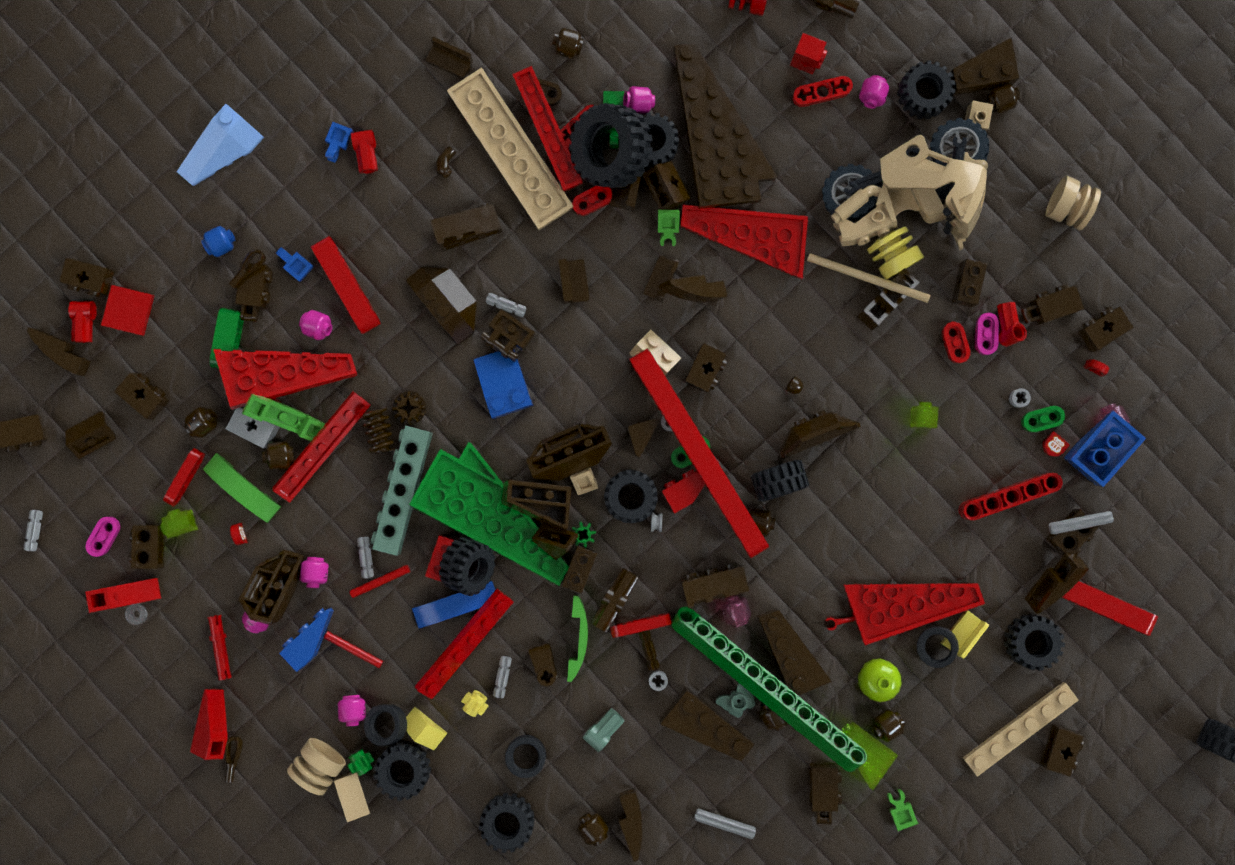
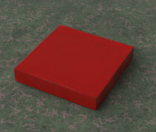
(127, 310)

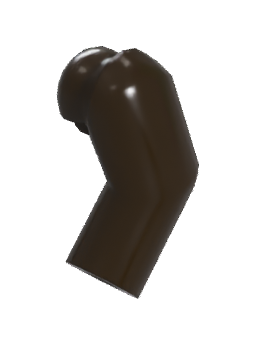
(443, 162)

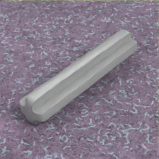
(1081, 522)
(725, 823)

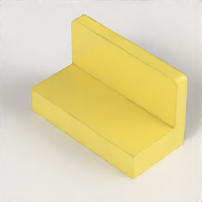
(967, 631)

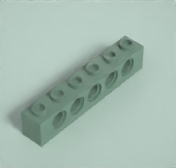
(394, 544)

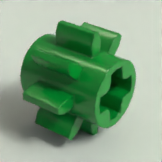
(584, 540)
(360, 762)

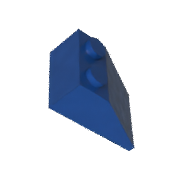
(502, 384)
(1104, 449)

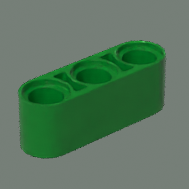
(227, 333)

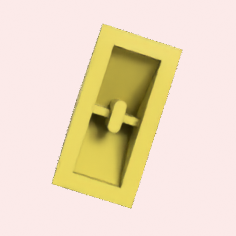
(424, 730)

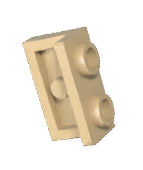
(662, 353)

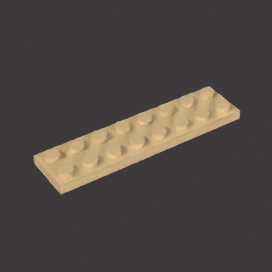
(510, 149)

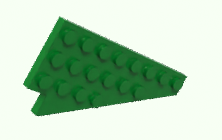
(469, 500)

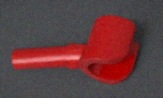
(839, 621)

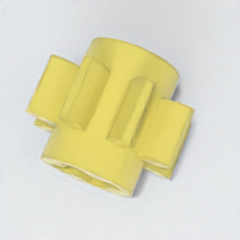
(474, 703)

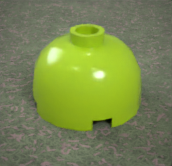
(879, 680)

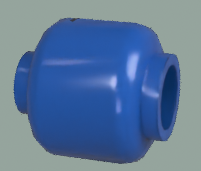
(218, 241)

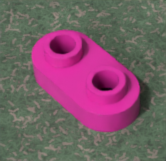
(989, 334)
(102, 535)

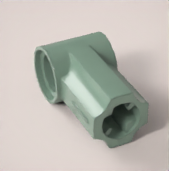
(600, 733)

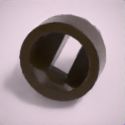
(795, 385)

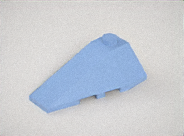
(219, 145)

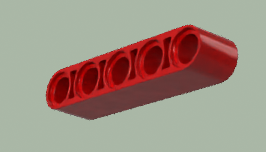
(346, 285)
(1020, 496)
(1112, 608)

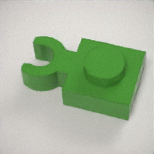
(668, 225)
(902, 812)

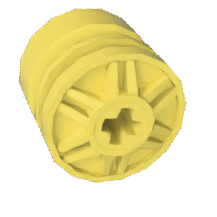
(895, 252)

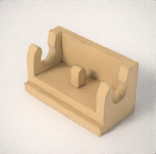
(351, 796)

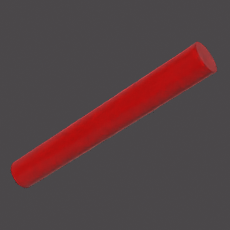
(380, 581)
(353, 649)

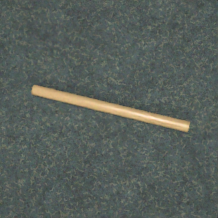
(869, 278)

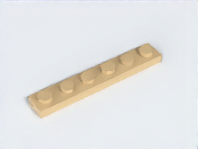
(1020, 729)

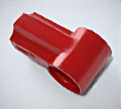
(364, 146)
(82, 318)
(1011, 330)

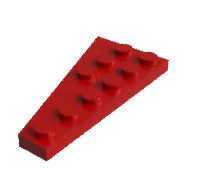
(763, 236)
(278, 372)
(896, 608)

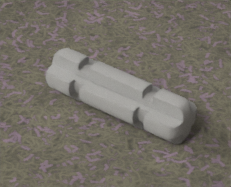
(506, 305)
(33, 530)
(365, 557)
(502, 677)

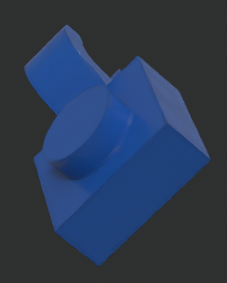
(338, 138)
(295, 264)

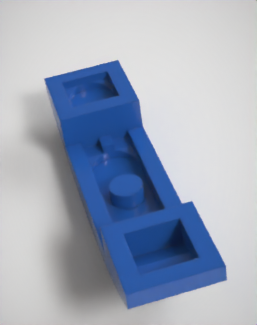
(451, 606)

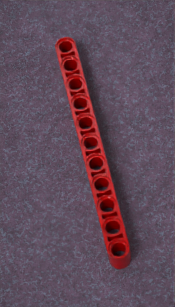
(699, 453)

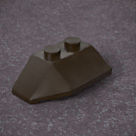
(446, 300)
(815, 431)
(569, 452)
(271, 587)

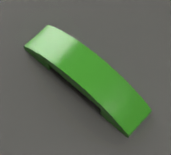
(282, 416)
(241, 489)
(578, 612)

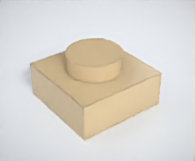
(584, 481)

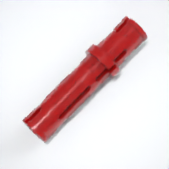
(219, 647)

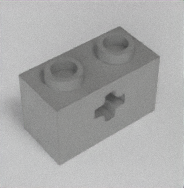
(241, 426)

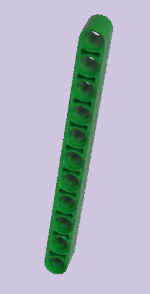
(777, 693)

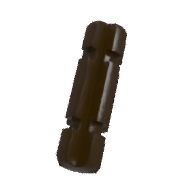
(649, 650)

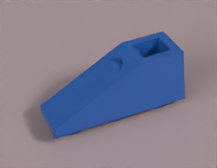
(305, 646)

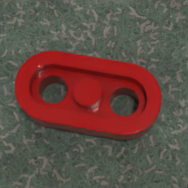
(591, 198)
(958, 342)

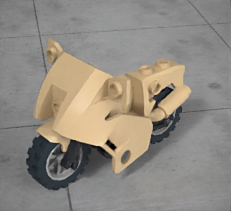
(936, 188)

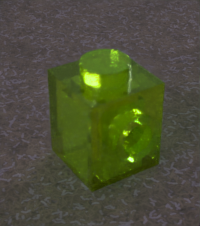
(924, 416)
(178, 523)

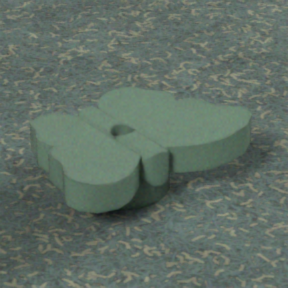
(730, 703)

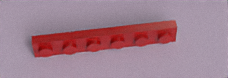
(547, 128)
(321, 446)
(464, 644)

